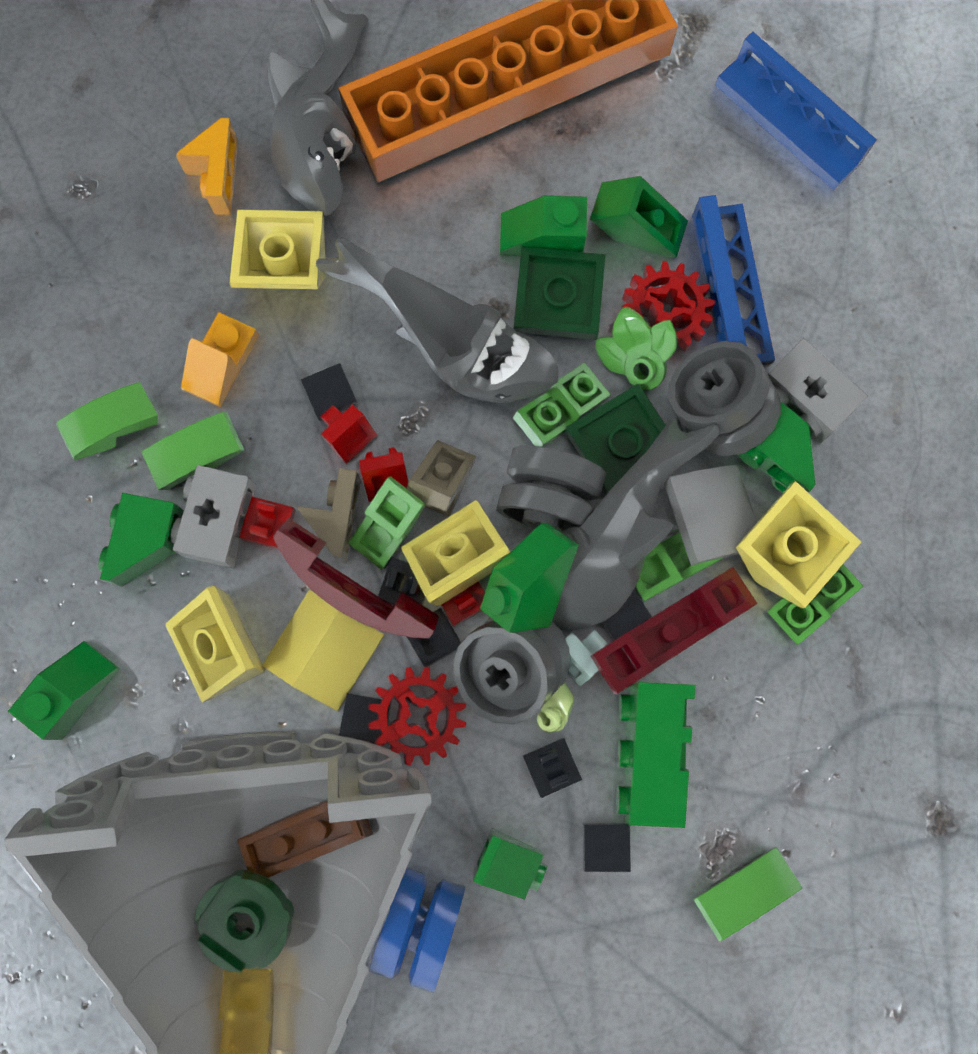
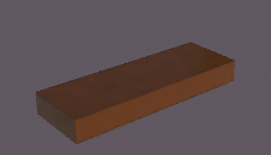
(299, 840)

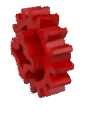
(683, 312)
(434, 704)

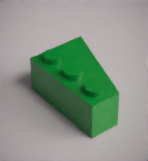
(654, 754)

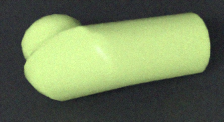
(556, 710)

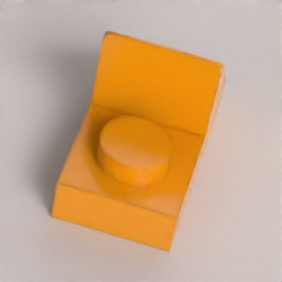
(214, 158)
(217, 360)

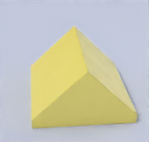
(278, 249)
(796, 547)
(455, 553)
(214, 644)
(322, 651)

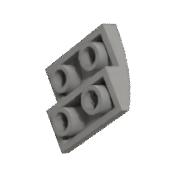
(711, 511)

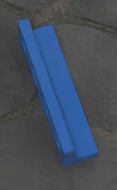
(792, 115)
(718, 274)

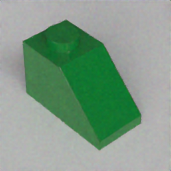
(639, 216)
(545, 223)
(530, 581)
(63, 692)
(509, 865)

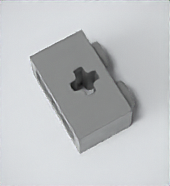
(834, 392)
(219, 538)

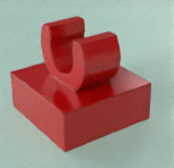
(347, 431)
(377, 469)
(264, 520)
(464, 604)

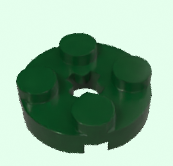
(269, 912)

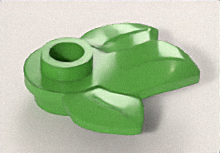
(635, 344)

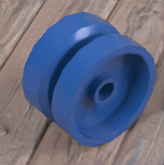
(418, 930)

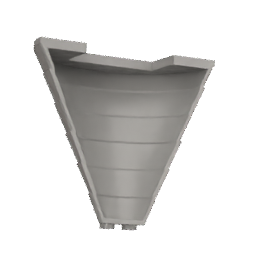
(150, 836)

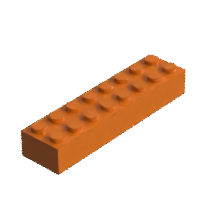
(500, 76)

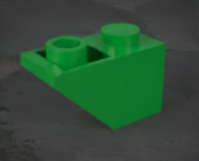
(785, 453)
(138, 537)

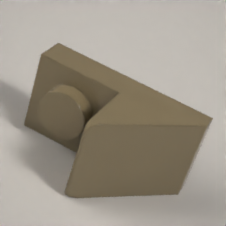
(441, 477)
(336, 526)

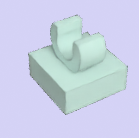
(581, 664)

